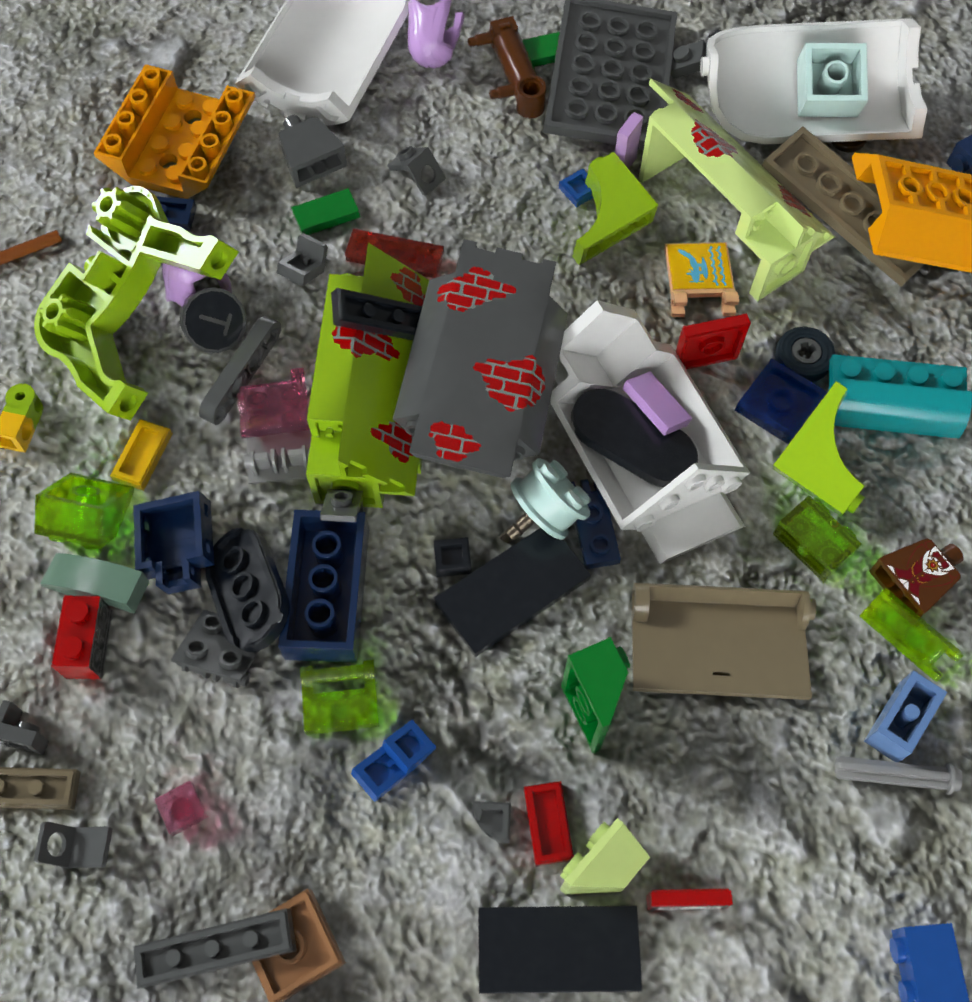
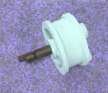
(547, 501)

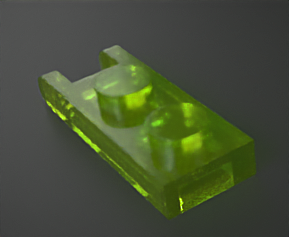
(909, 633)

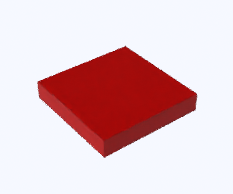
(712, 341)

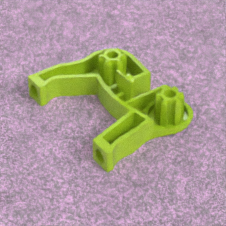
(94, 302)

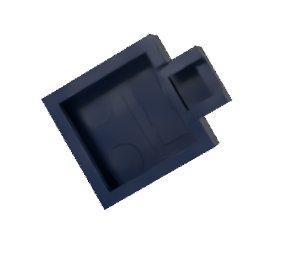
(174, 540)

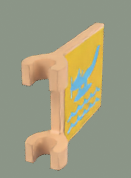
(700, 272)

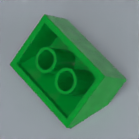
(593, 687)

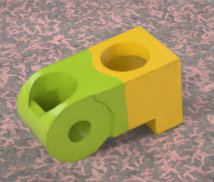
(19, 417)

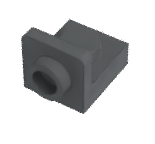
(19, 733)

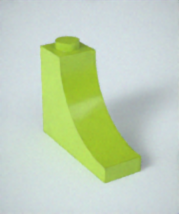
(620, 204)
(814, 461)

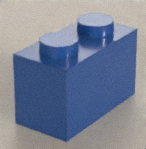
(928, 964)

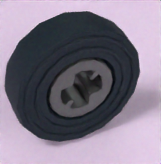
(810, 341)

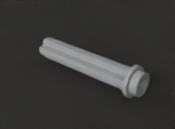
(898, 773)

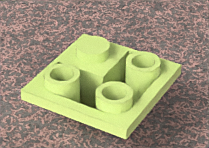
(609, 864)

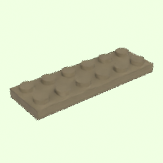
(834, 195)

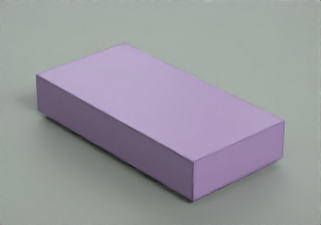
(628, 139)
(657, 403)

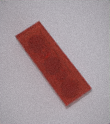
(417, 255)

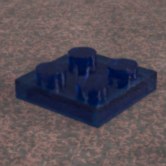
(780, 401)

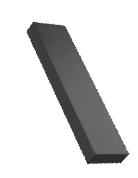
(214, 948)

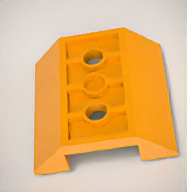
(155, 130)
(923, 211)

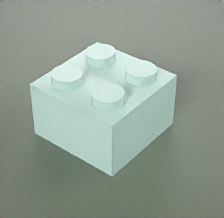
(832, 79)

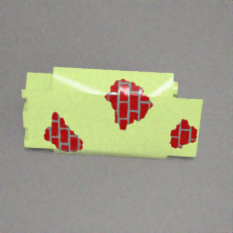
(770, 217)

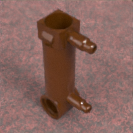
(517, 65)

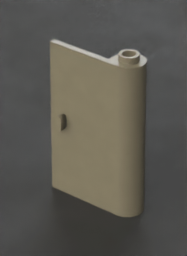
(700, 632)

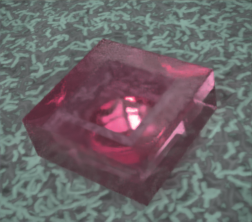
(181, 808)

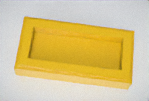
(141, 454)

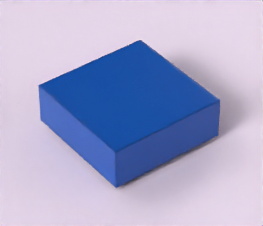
(575, 188)

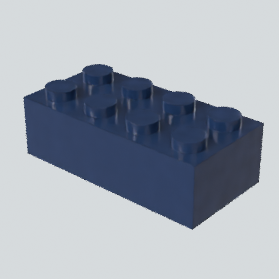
(325, 588)

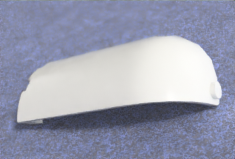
(322, 56)
(755, 81)

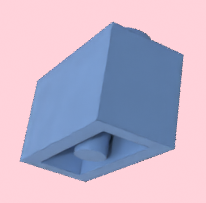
(905, 717)

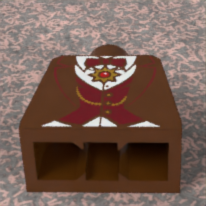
(919, 573)

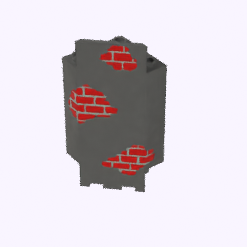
(483, 362)

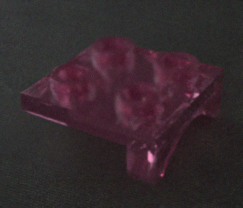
(274, 406)

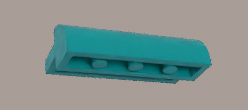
(901, 396)

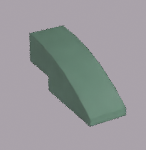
(88, 576)

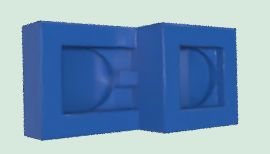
(393, 760)

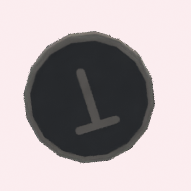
(213, 320)

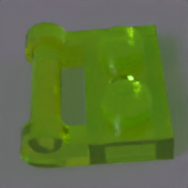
(339, 709)

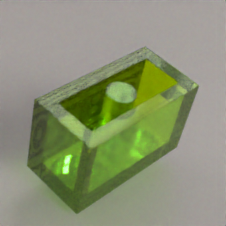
(817, 538)

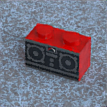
(82, 637)

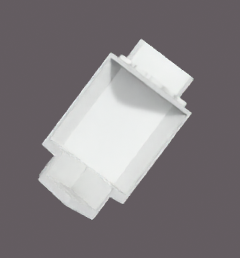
(693, 509)

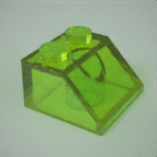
(82, 510)

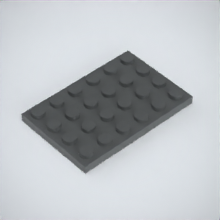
(606, 68)

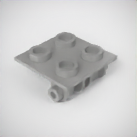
(277, 457)

